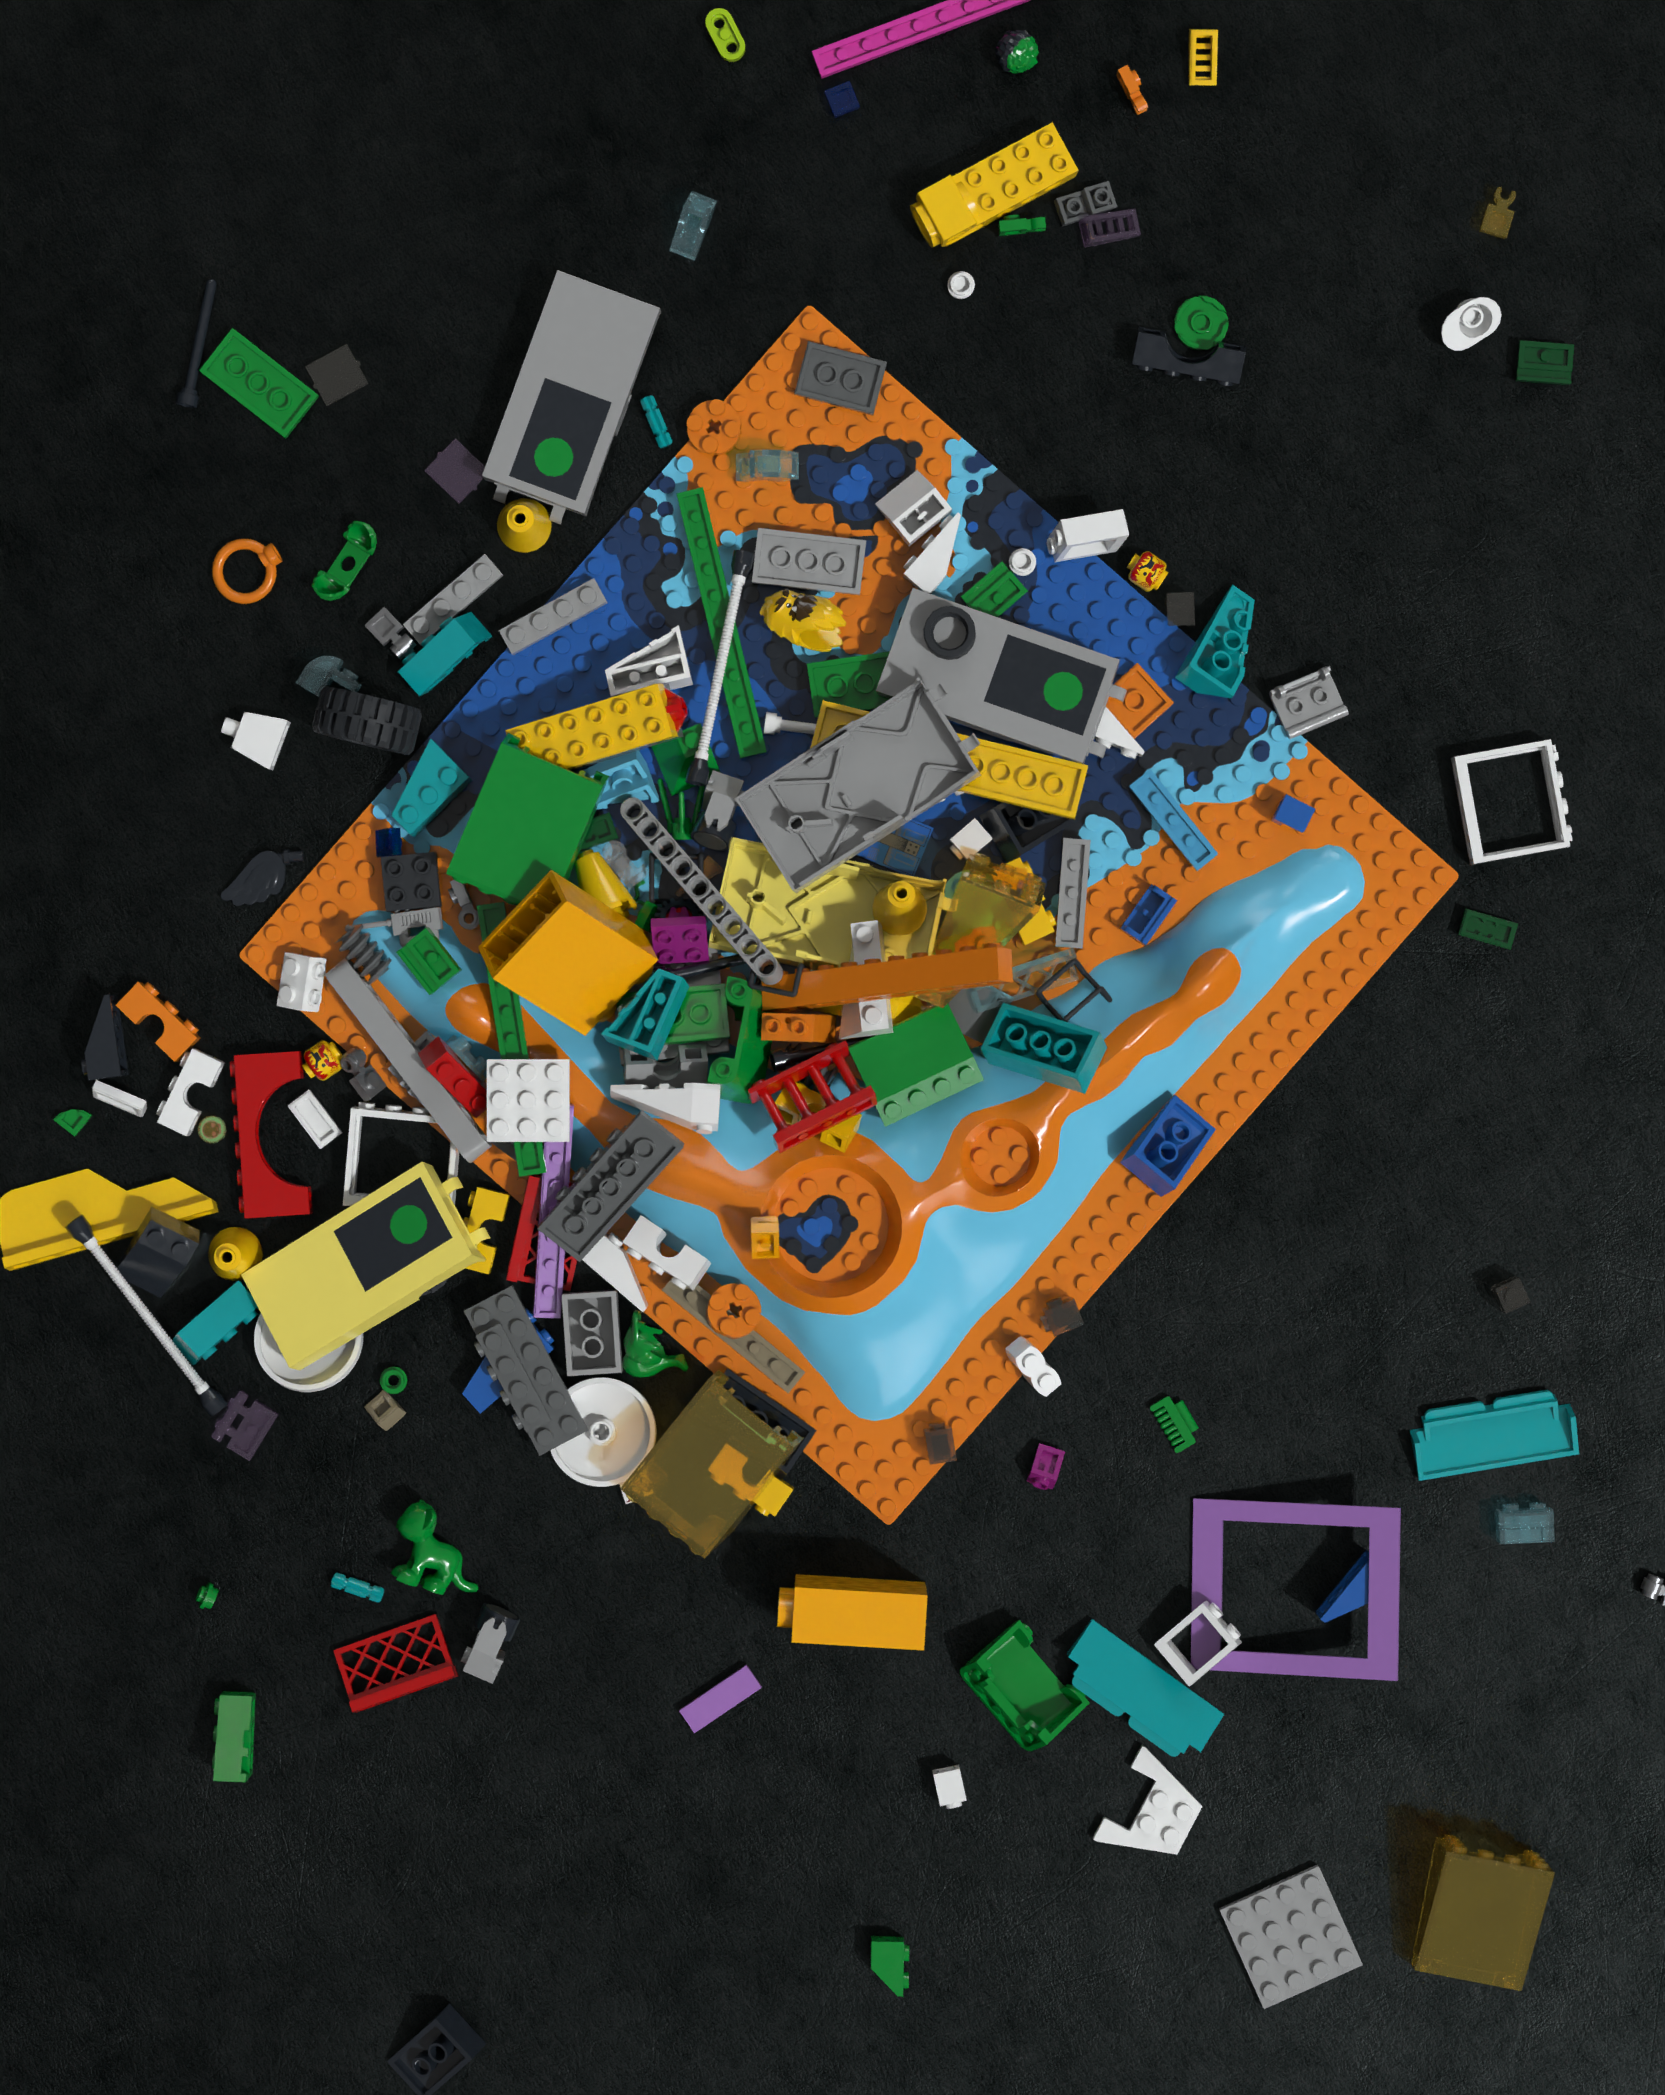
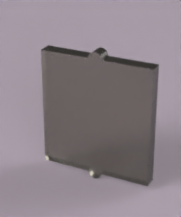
(336, 375)

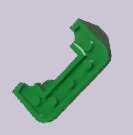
(751, 1053)
(1022, 1689)

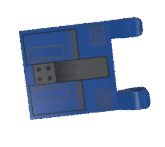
(901, 848)

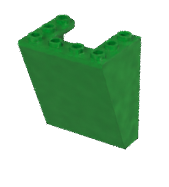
(525, 823)

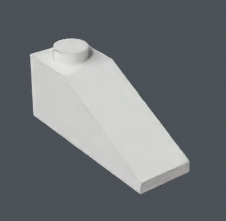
(613, 1264)

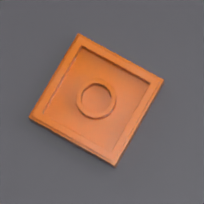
(1142, 701)

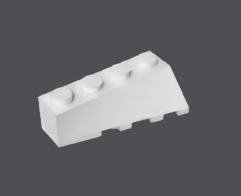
(871, 1016)

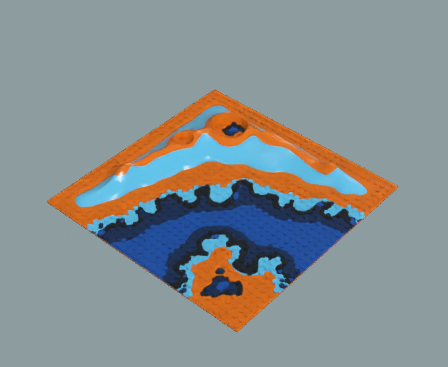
(963, 1219)

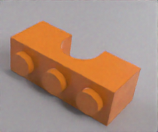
(177, 1034)

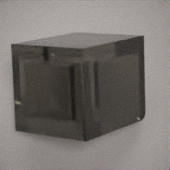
(1180, 609)

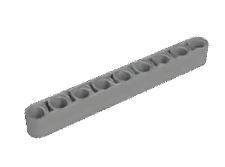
(710, 899)
(404, 1056)

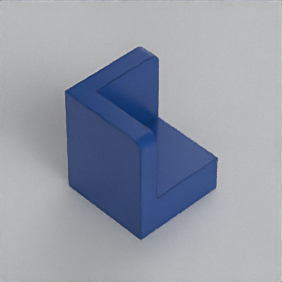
(1293, 813)

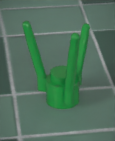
(681, 827)

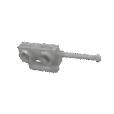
(404, 921)

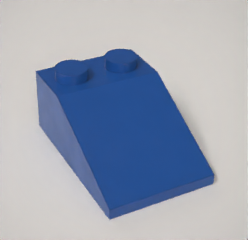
(1168, 1146)
(1349, 1593)

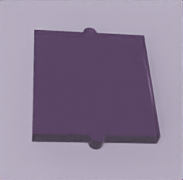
(456, 471)

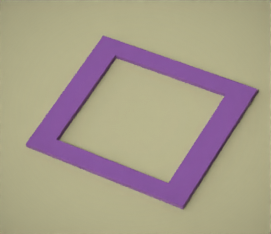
(1382, 1599)

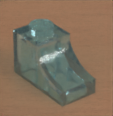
(692, 225)

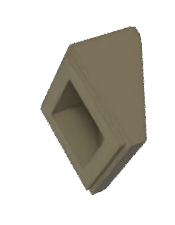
(385, 1410)

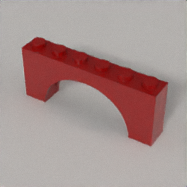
(263, 1189)

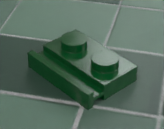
(1544, 362)

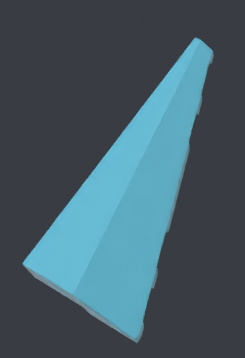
(627, 779)

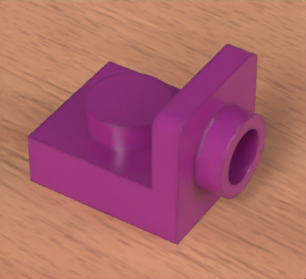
(1045, 1467)

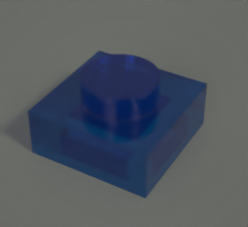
(842, 99)
(388, 842)

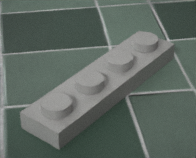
(453, 598)
(553, 616)
(1072, 893)

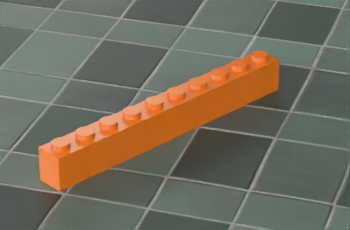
(893, 978)

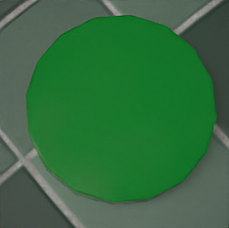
(1201, 323)

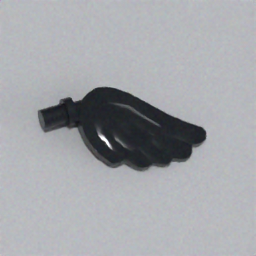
(261, 877)

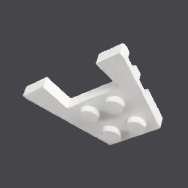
(1163, 1817)

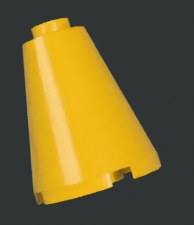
(529, 534)
(602, 883)
(899, 908)
(244, 1248)

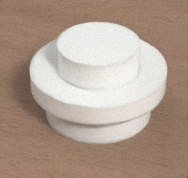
(961, 285)
(1022, 562)

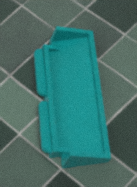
(1493, 1435)
(1133, 1684)

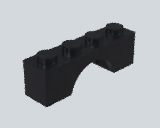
(1221, 363)

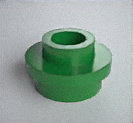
(384, 1380)
(206, 1596)

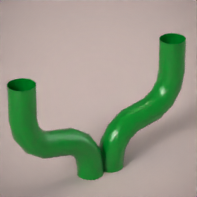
(638, 894)

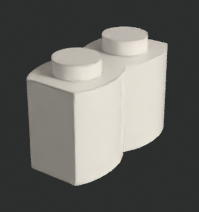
(1033, 1366)

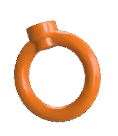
(269, 557)

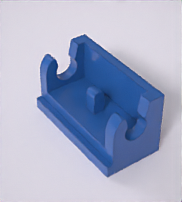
(1148, 914)

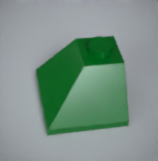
(677, 755)

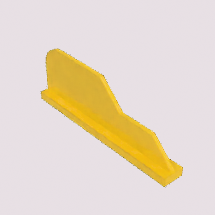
(37, 1214)

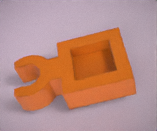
(1130, 83)

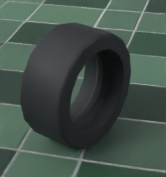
(934, 618)

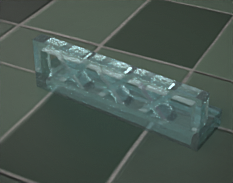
(1027, 968)

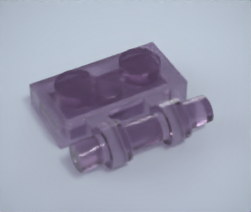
(252, 1429)

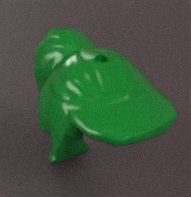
(644, 1353)

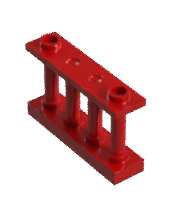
(811, 1122)

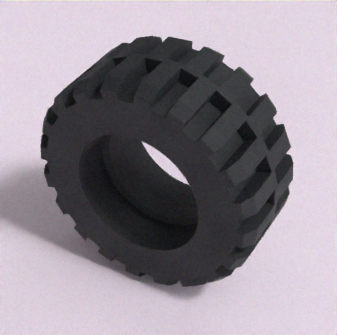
(367, 720)

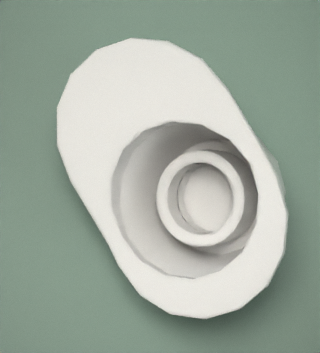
(1470, 323)

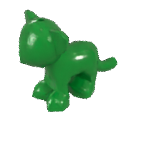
(427, 1552)

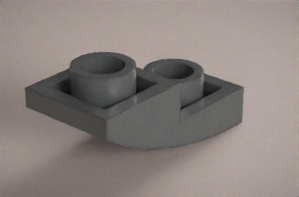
(1087, 202)

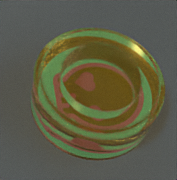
(212, 1129)

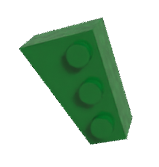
(234, 1736)

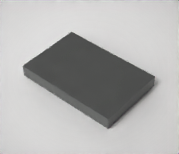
(840, 378)

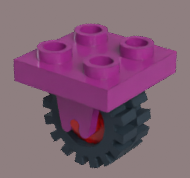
(679, 933)

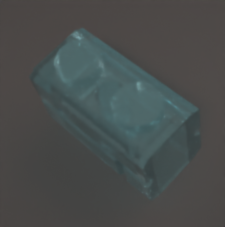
(1524, 1524)

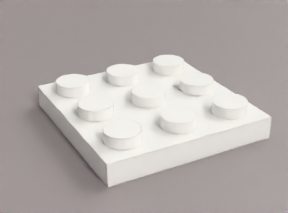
(528, 1100)

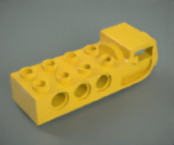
(993, 187)

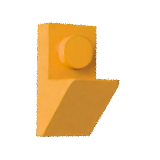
(765, 1237)

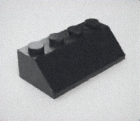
(772, 1414)

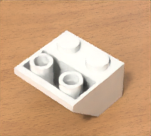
(914, 507)

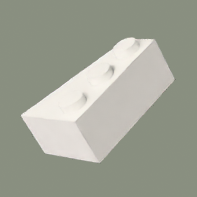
(659, 662)

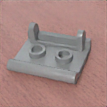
(1308, 703)

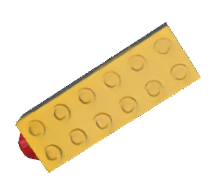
(606, 728)

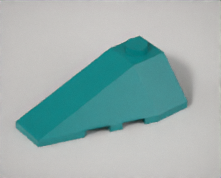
(1218, 655)

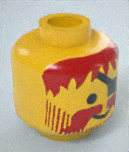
(1147, 571)
(322, 1060)

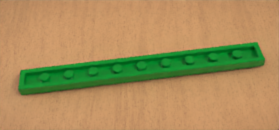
(715, 603)
(510, 1034)

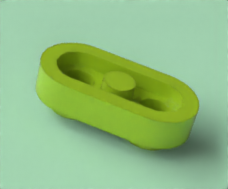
(726, 35)

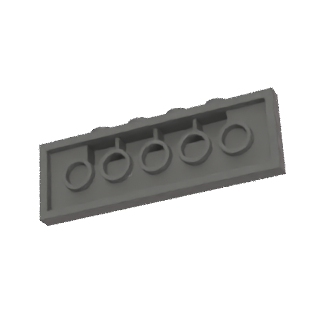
(609, 1184)
(524, 1371)

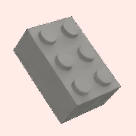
(592, 1332)

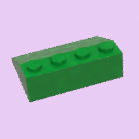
(916, 1063)

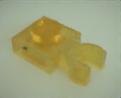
(1497, 217)

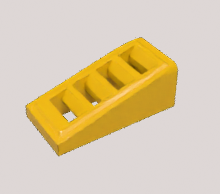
(1213, 46)

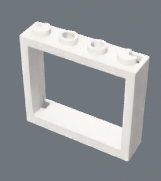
(1553, 781)
(390, 1112)

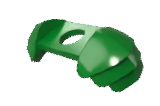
(360, 545)

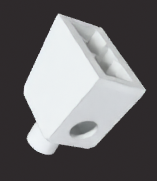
(257, 737)

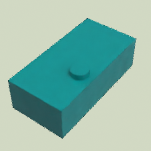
(1044, 1048)

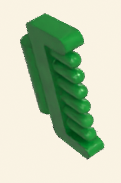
(1182, 1421)

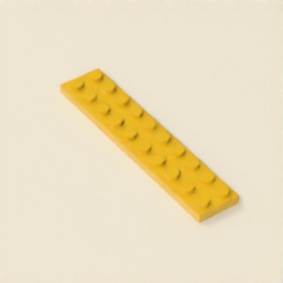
(1005, 771)

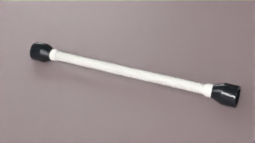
(741, 566)
(82, 1231)

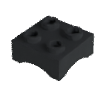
(411, 881)

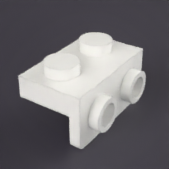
(301, 982)

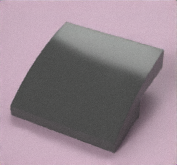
(971, 1023)

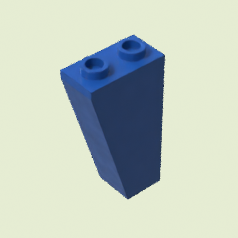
(482, 1389)

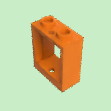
(798, 1027)

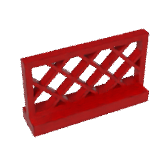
(525, 1234)
(402, 1686)

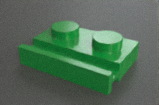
(995, 591)
(429, 961)

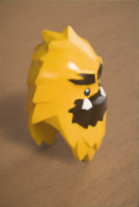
(804, 619)

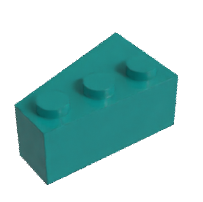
(443, 652)
(429, 790)
(650, 1016)
(216, 1323)

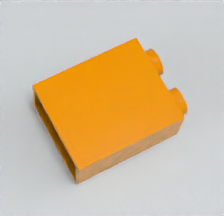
(568, 953)
(855, 1612)

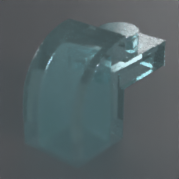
(767, 465)
(323, 671)

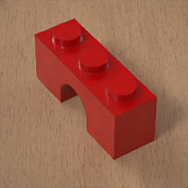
(454, 1076)

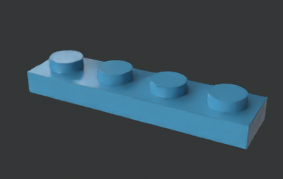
(1173, 820)

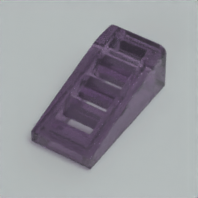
(1088, 233)

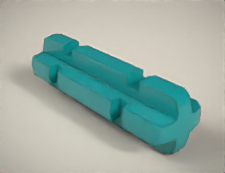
(656, 421)
(357, 1587)

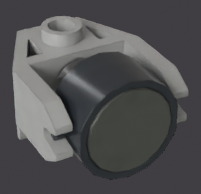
(715, 826)
(485, 1656)

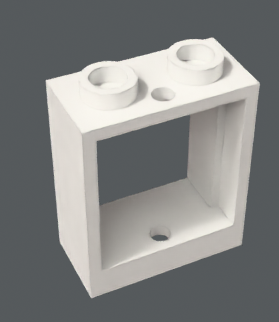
(1088, 535)
(1178, 1660)

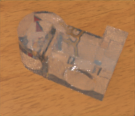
(616, 856)

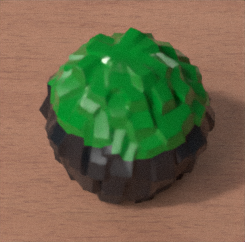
(1017, 51)

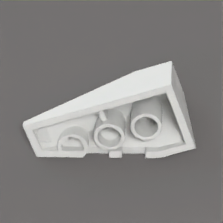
(691, 1107)

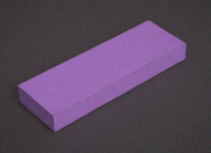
(720, 1698)

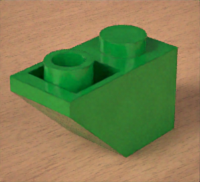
(888, 1961)

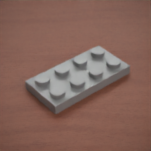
(808, 561)

